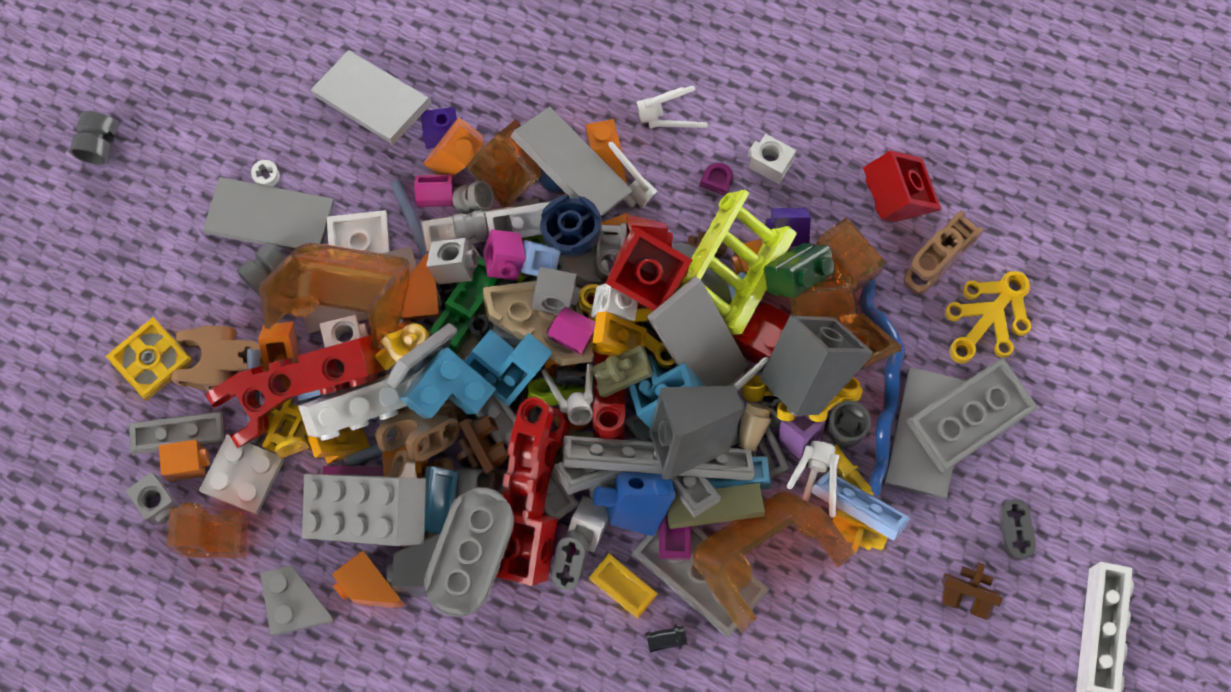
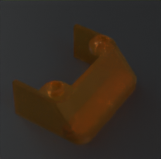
(338, 279)
(722, 557)

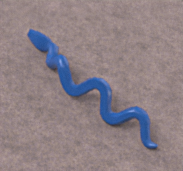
(891, 387)

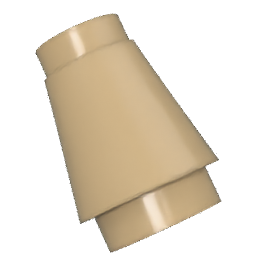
(753, 425)

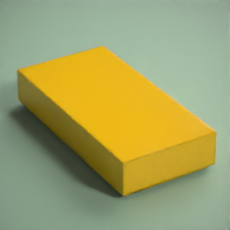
(623, 586)

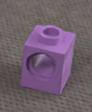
(800, 433)

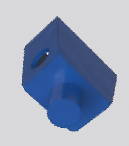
(636, 501)

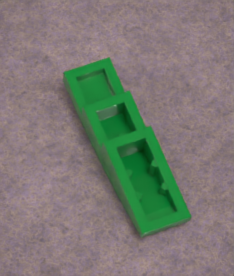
(464, 304)

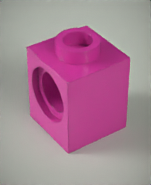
(504, 254)

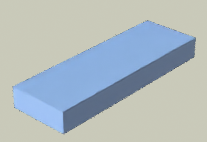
(863, 507)

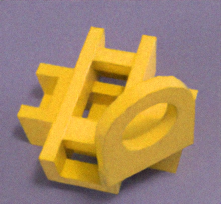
(292, 435)

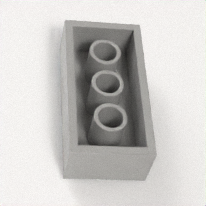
(364, 509)

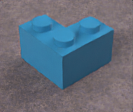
(507, 367)
(445, 379)
(646, 392)

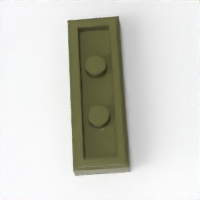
(735, 504)

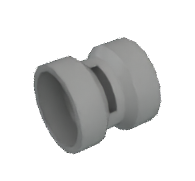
(469, 197)
(471, 226)

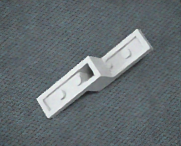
(510, 219)

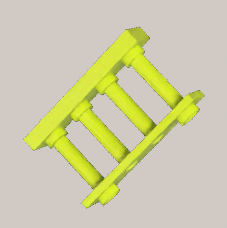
(753, 286)

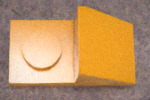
(616, 335)
(338, 447)

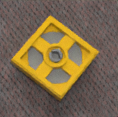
(149, 358)

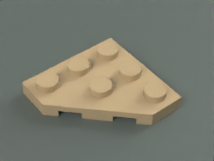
(511, 310)

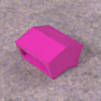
(434, 190)
(572, 330)

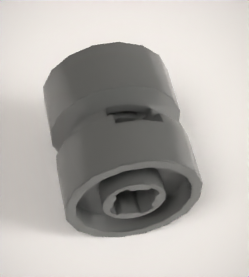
(93, 139)
(256, 271)
(847, 424)

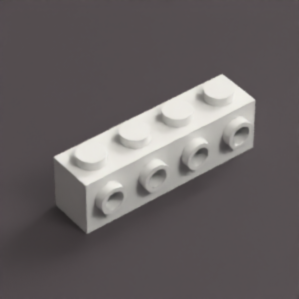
(353, 407)
(1105, 628)

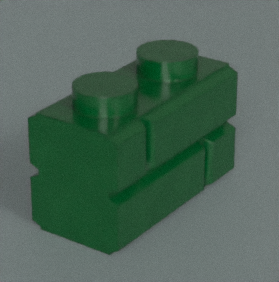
(799, 270)

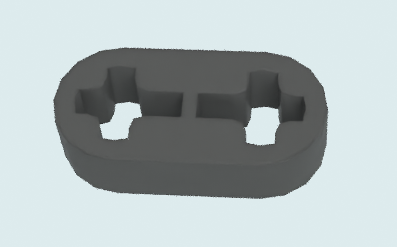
(1024, 528)
(563, 558)

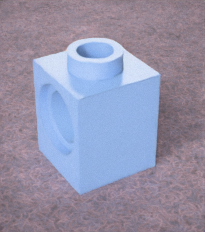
(539, 256)

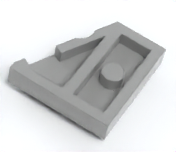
(291, 602)

